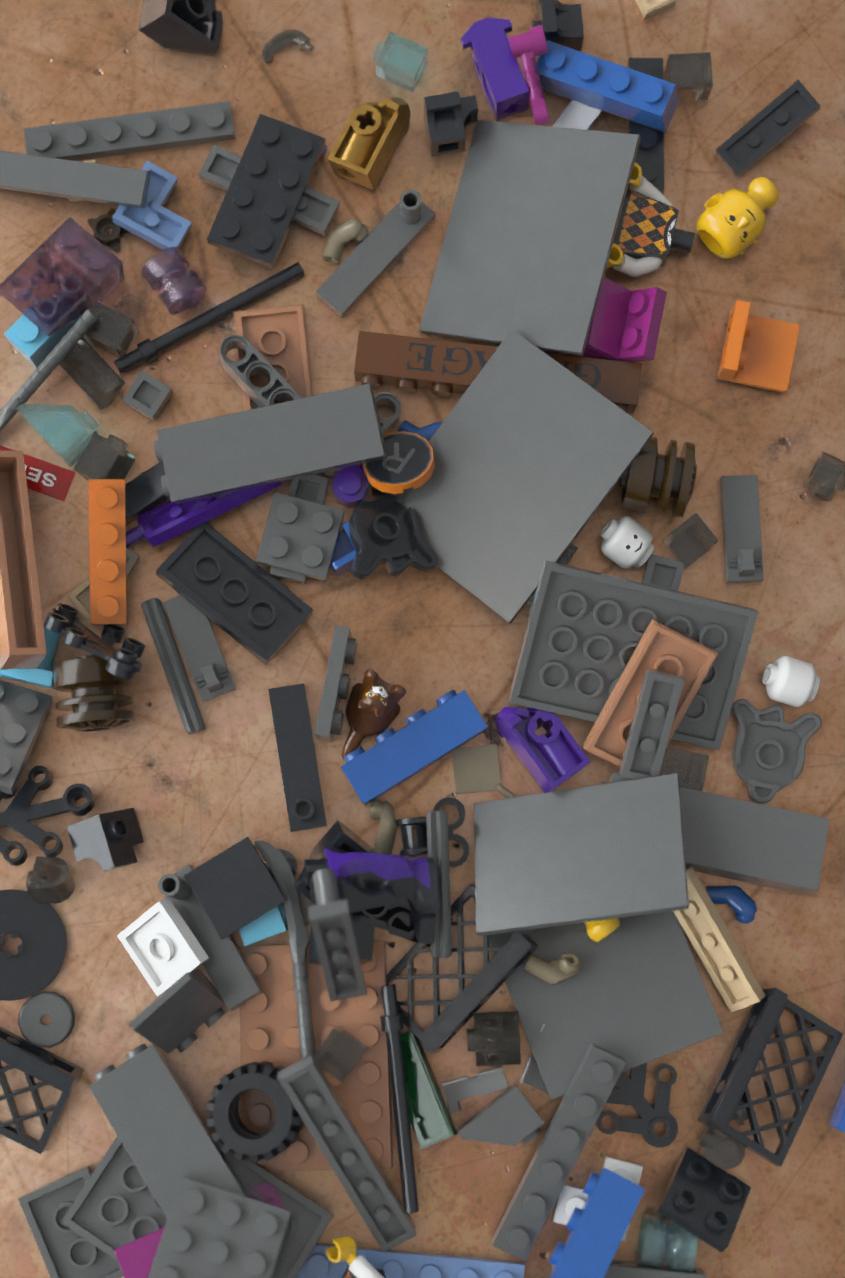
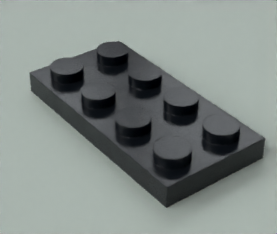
(266, 191)
(234, 592)

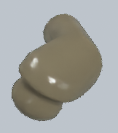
(342, 234)
(387, 826)
(555, 970)

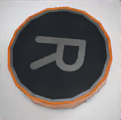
(407, 466)

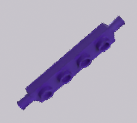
(174, 519)

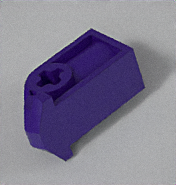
(497, 67)
(548, 757)

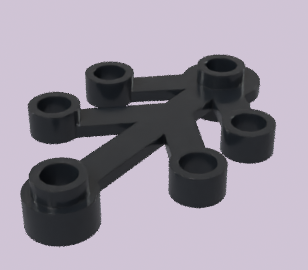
(120, 661)
(19, 814)
(631, 1093)

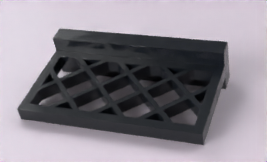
(470, 997)
(43, 1066)
(741, 1066)

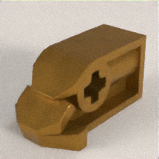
(370, 140)

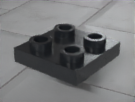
(704, 1199)

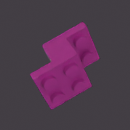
(625, 323)

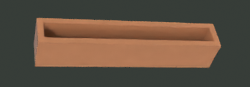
(20, 603)

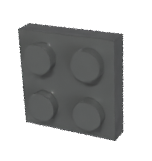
(300, 536)

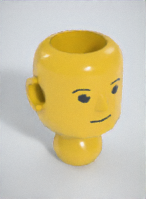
(736, 218)

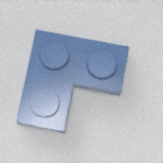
(155, 222)

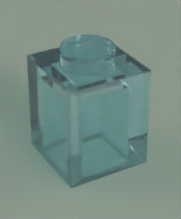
(400, 61)

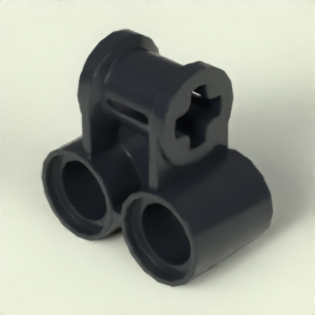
(420, 825)

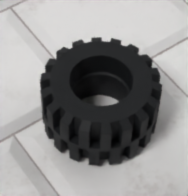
(233, 1132)

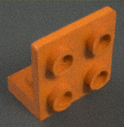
(757, 350)

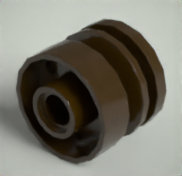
(660, 477)
(92, 693)

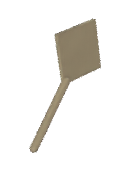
(478, 770)

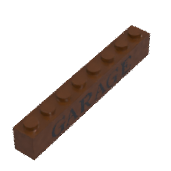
(453, 366)

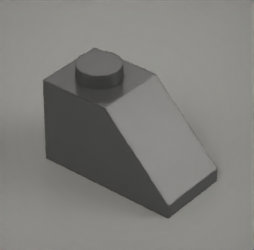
(504, 1120)

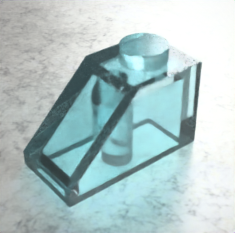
(61, 428)

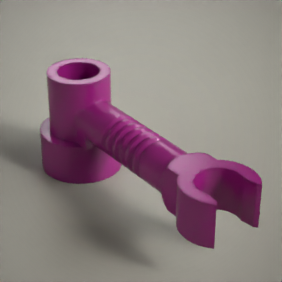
(527, 47)

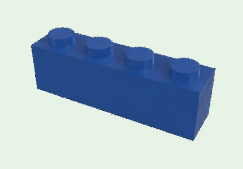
(608, 86)
(414, 747)
(596, 1227)

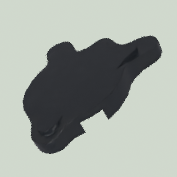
(387, 535)

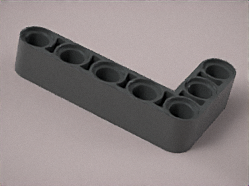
(278, 387)

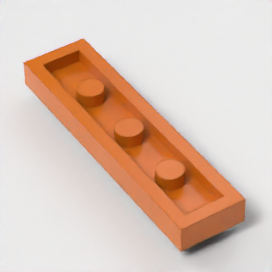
(107, 551)

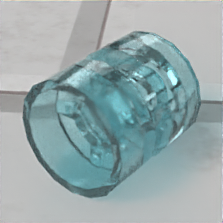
(666, 1243)

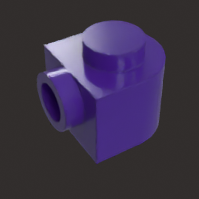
(350, 486)

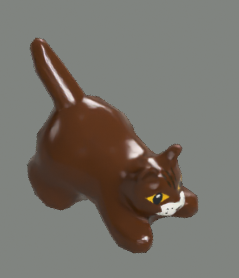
(370, 709)

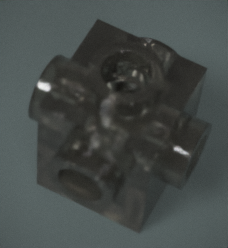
(495, 1038)

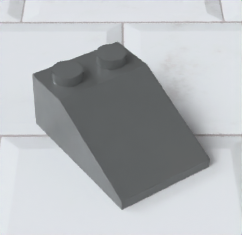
(180, 1012)

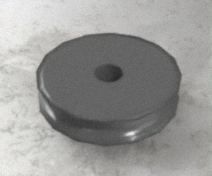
(31, 1021)

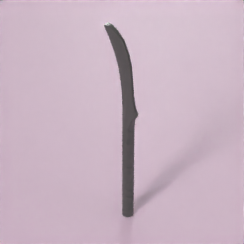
(46, 367)
(299, 941)

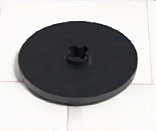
(41, 948)

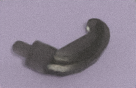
(284, 40)

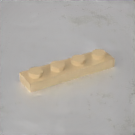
(717, 948)

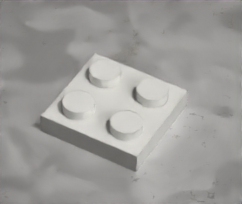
(162, 946)

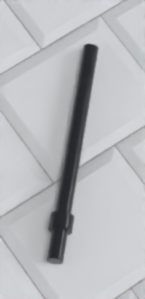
(149, 350)
(392, 1024)

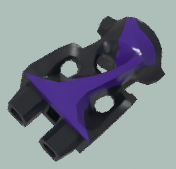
(378, 879)

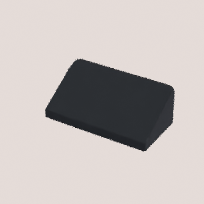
(144, 492)

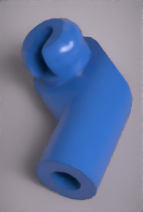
(737, 899)

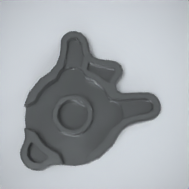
(768, 749)

